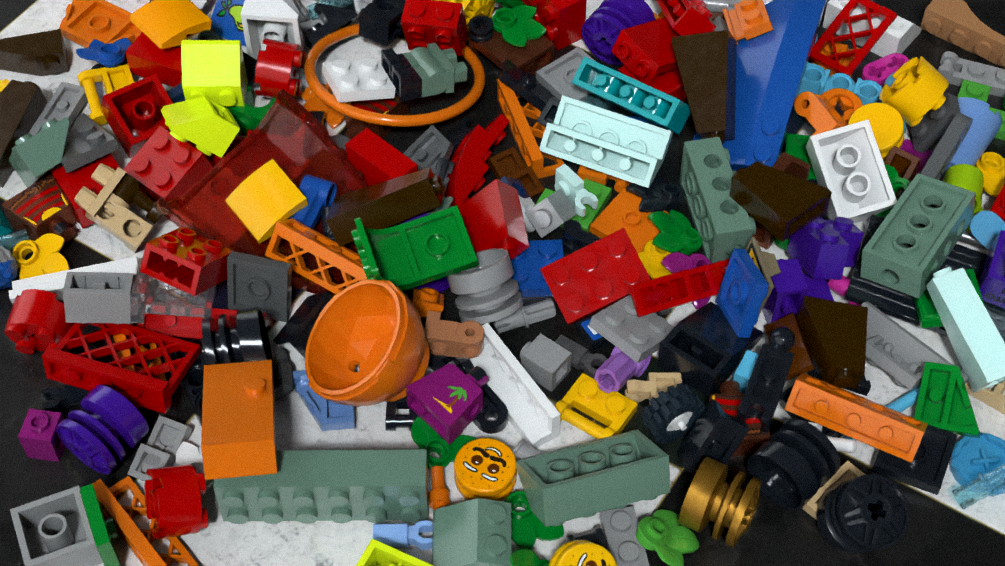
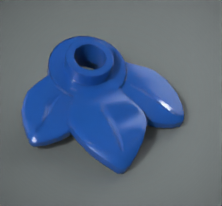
(107, 54)

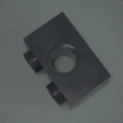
(381, 21)

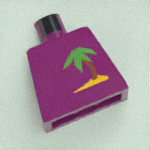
(448, 399)

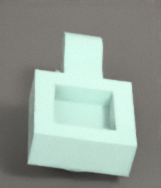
(574, 190)

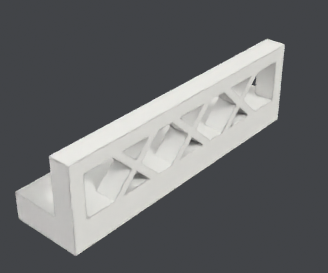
(55, 281)
(526, 403)

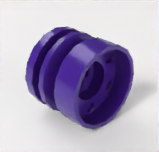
(606, 23)
(102, 429)

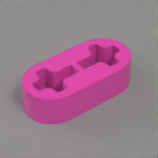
(882, 68)

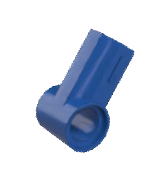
(319, 194)

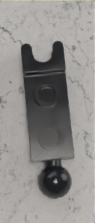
(768, 379)

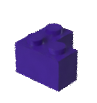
(826, 247)
(790, 289)

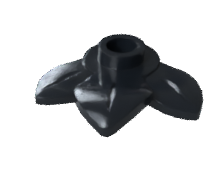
(659, 196)

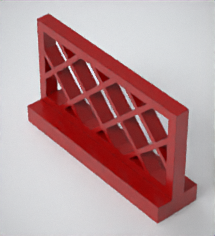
(138, 386)

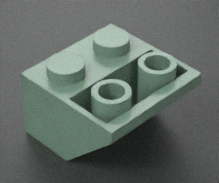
(39, 155)

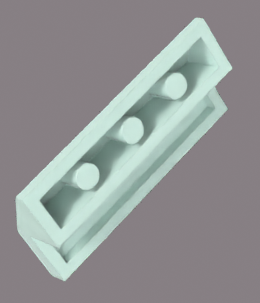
(606, 141)

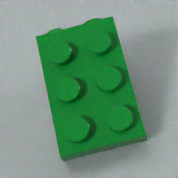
(416, 249)

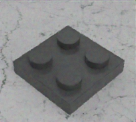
(259, 283)

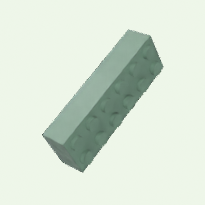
(331, 488)

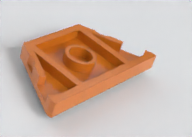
(97, 20)

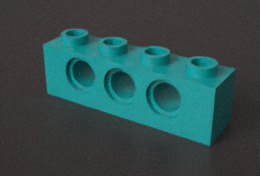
(632, 95)

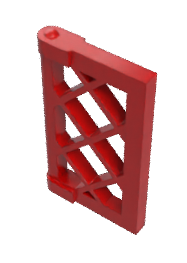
(872, 10)

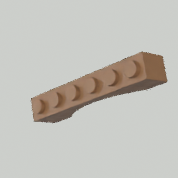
(960, 26)

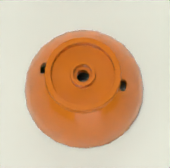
(371, 328)

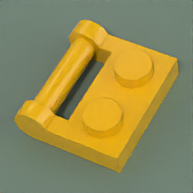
(112, 80)
(609, 409)

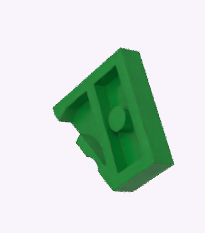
(945, 400)

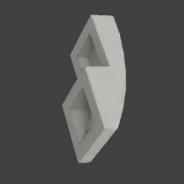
(160, 448)

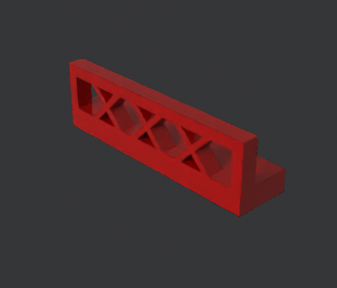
(189, 327)

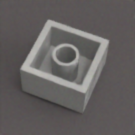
(55, 531)

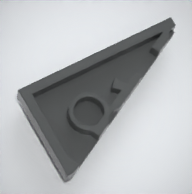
(86, 143)

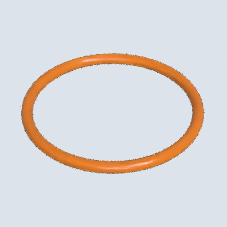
(388, 119)

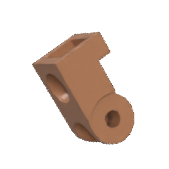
(452, 337)

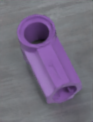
(618, 369)

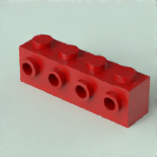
(687, 16)

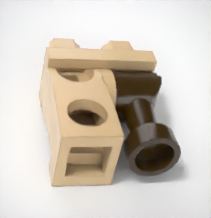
(112, 206)

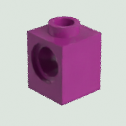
(40, 435)

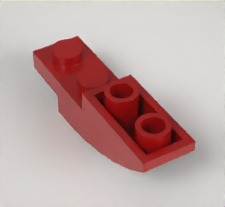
(471, 159)

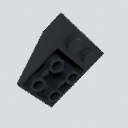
(705, 349)

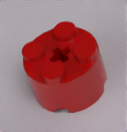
(279, 68)
(36, 321)
(175, 501)

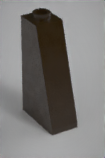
(709, 81)
(19, 110)
(385, 203)

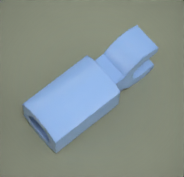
(401, 535)

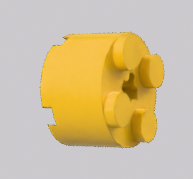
(915, 90)

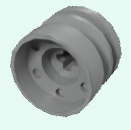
(487, 290)

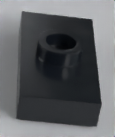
(524, 85)

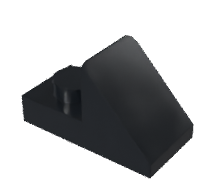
(332, 18)

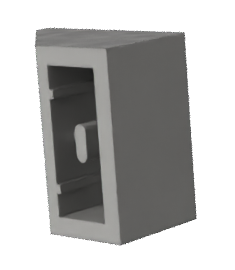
(98, 297)

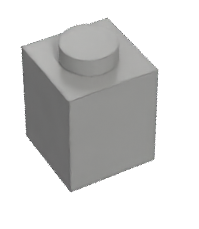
(550, 213)
(546, 361)

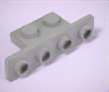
(898, 350)

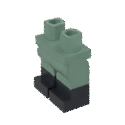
(423, 71)

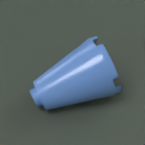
(981, 133)

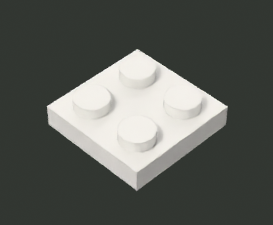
(358, 80)

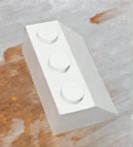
(271, 21)
(894, 40)
(853, 170)

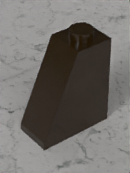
(778, 198)
(835, 338)

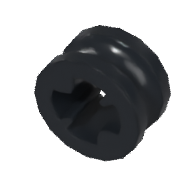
(480, 22)

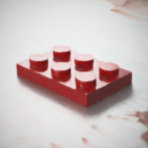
(594, 276)

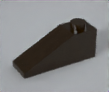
(35, 53)

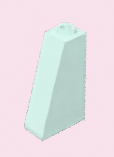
(969, 328)

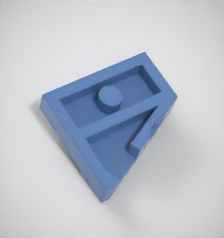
(325, 412)

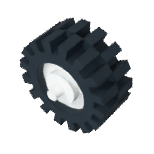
(672, 413)

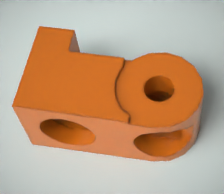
(818, 112)

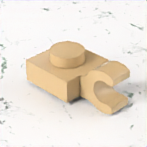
(656, 382)

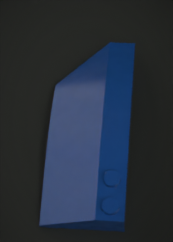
(770, 79)

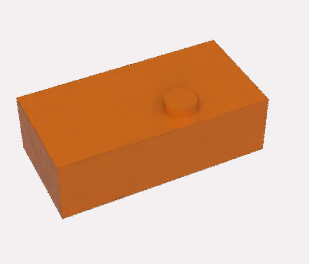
(238, 420)

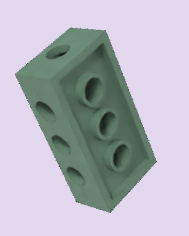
(707, 186)
(928, 202)

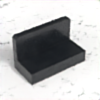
(300, 324)
(712, 436)

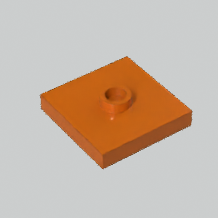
(624, 213)

